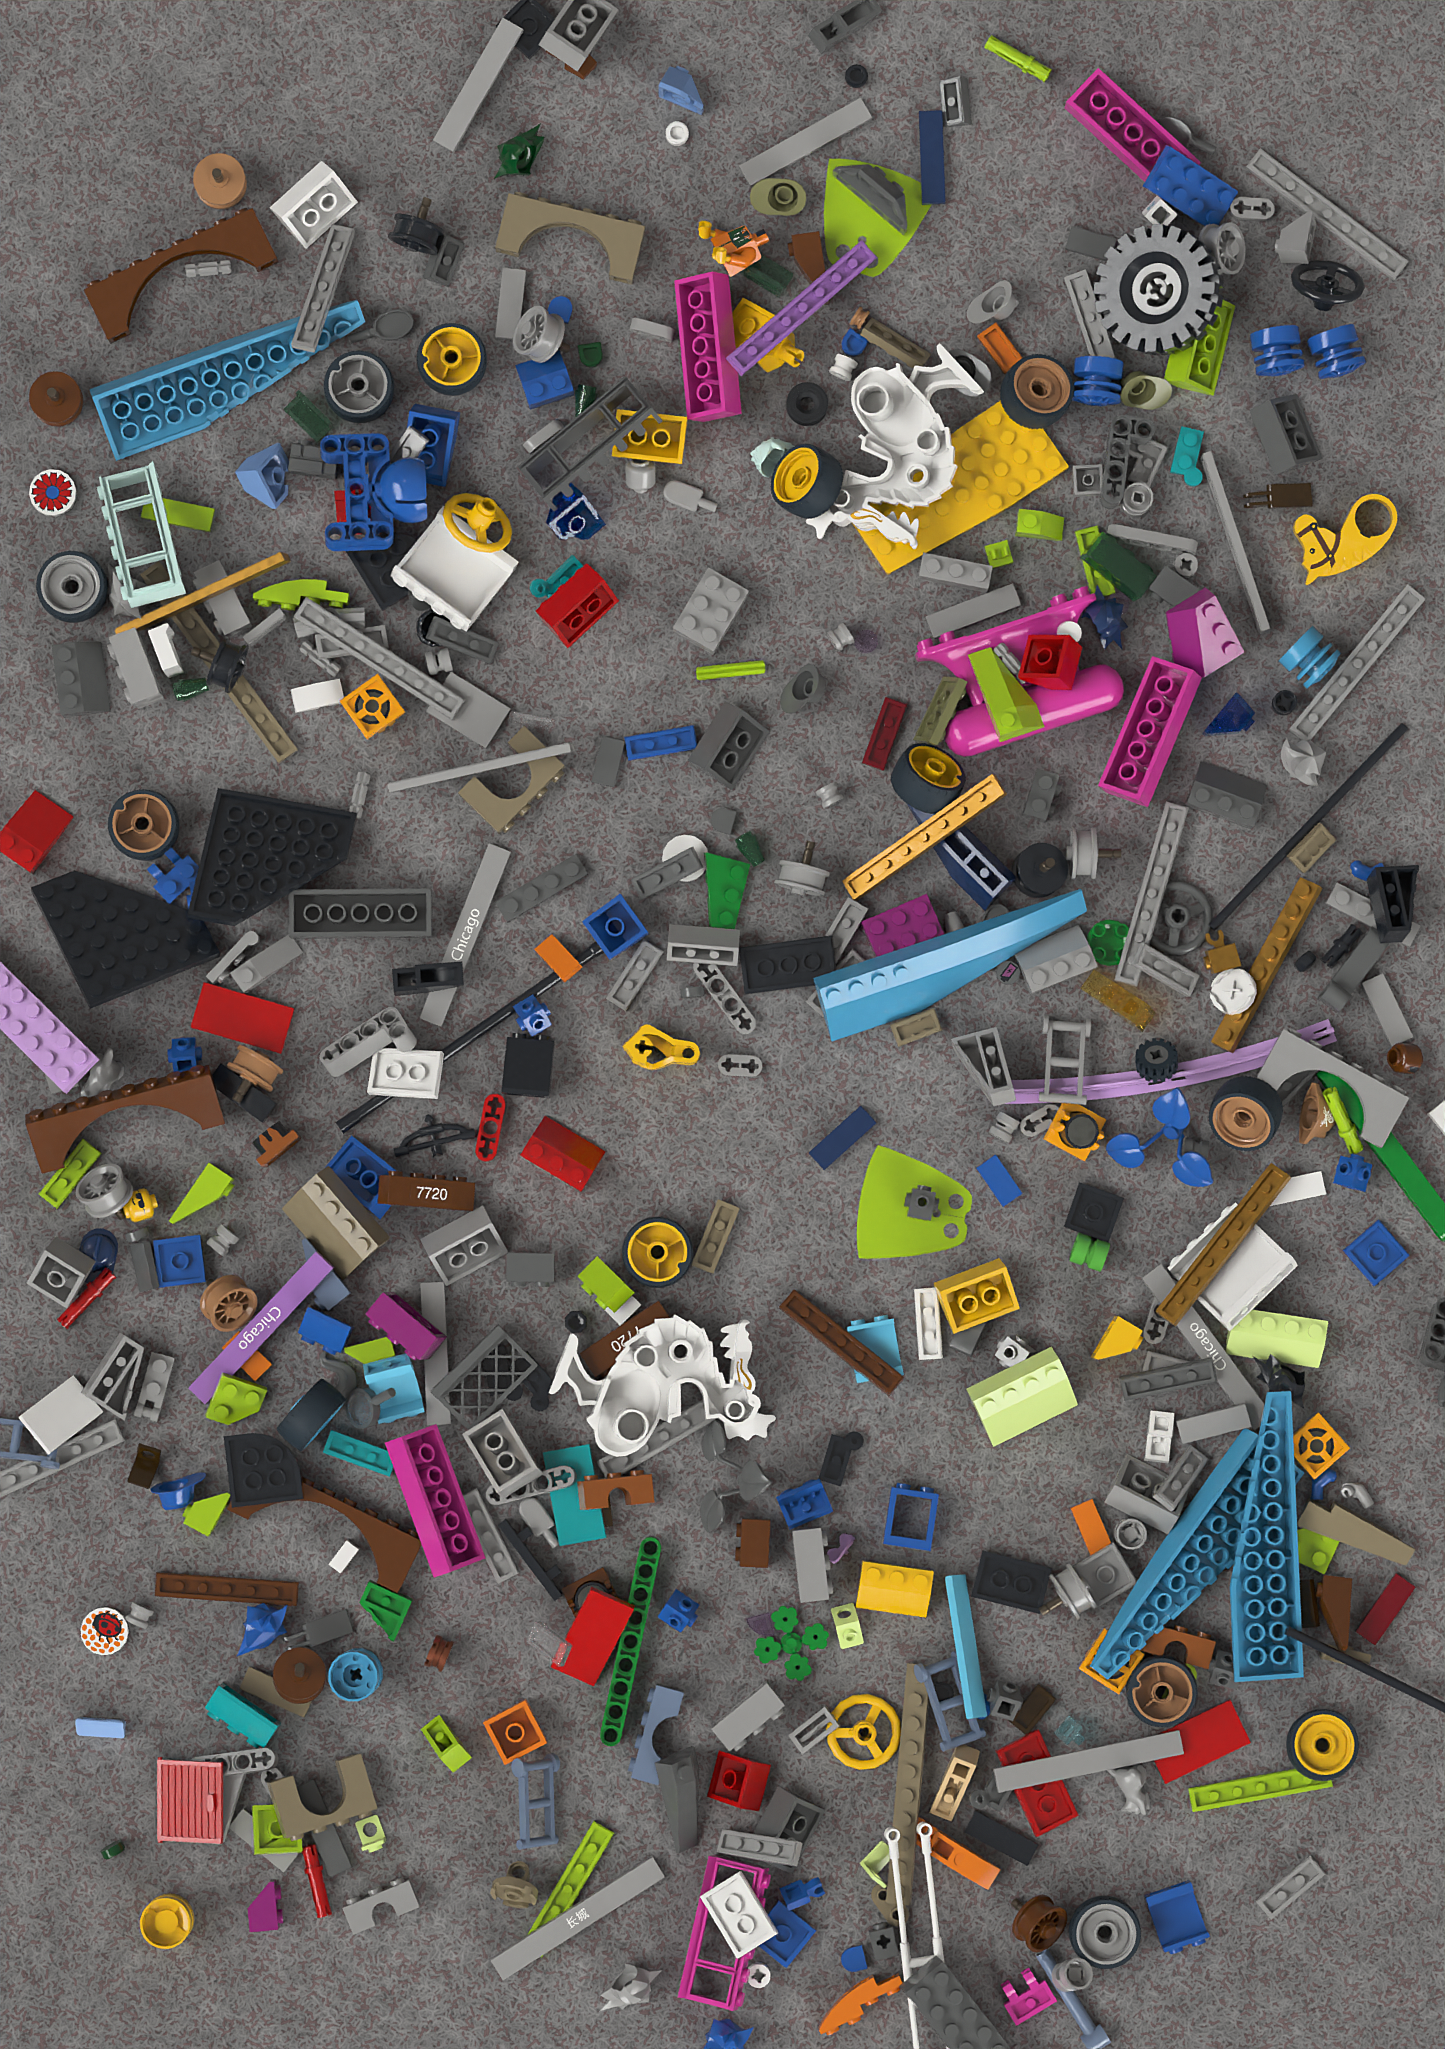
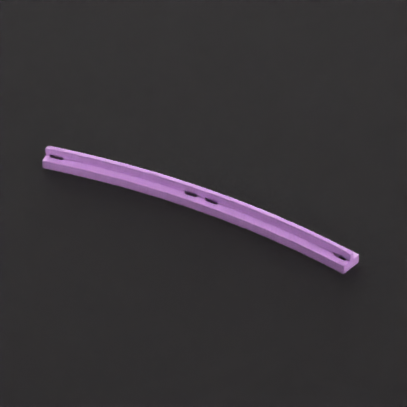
(1194, 1071)

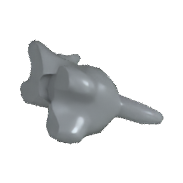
(102, 1074)
(1131, 1782)

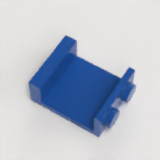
(1176, 1917)

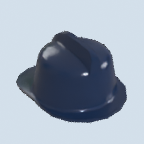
(103, 1248)

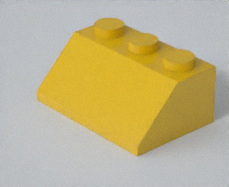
(660, 442)
(976, 1295)
(894, 1588)

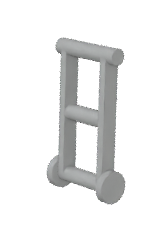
(1084, 1029)

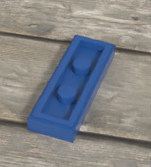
(660, 743)

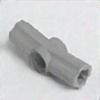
(353, 616)

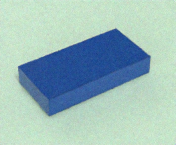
(999, 1180)

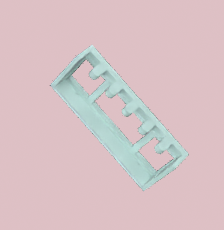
(157, 591)

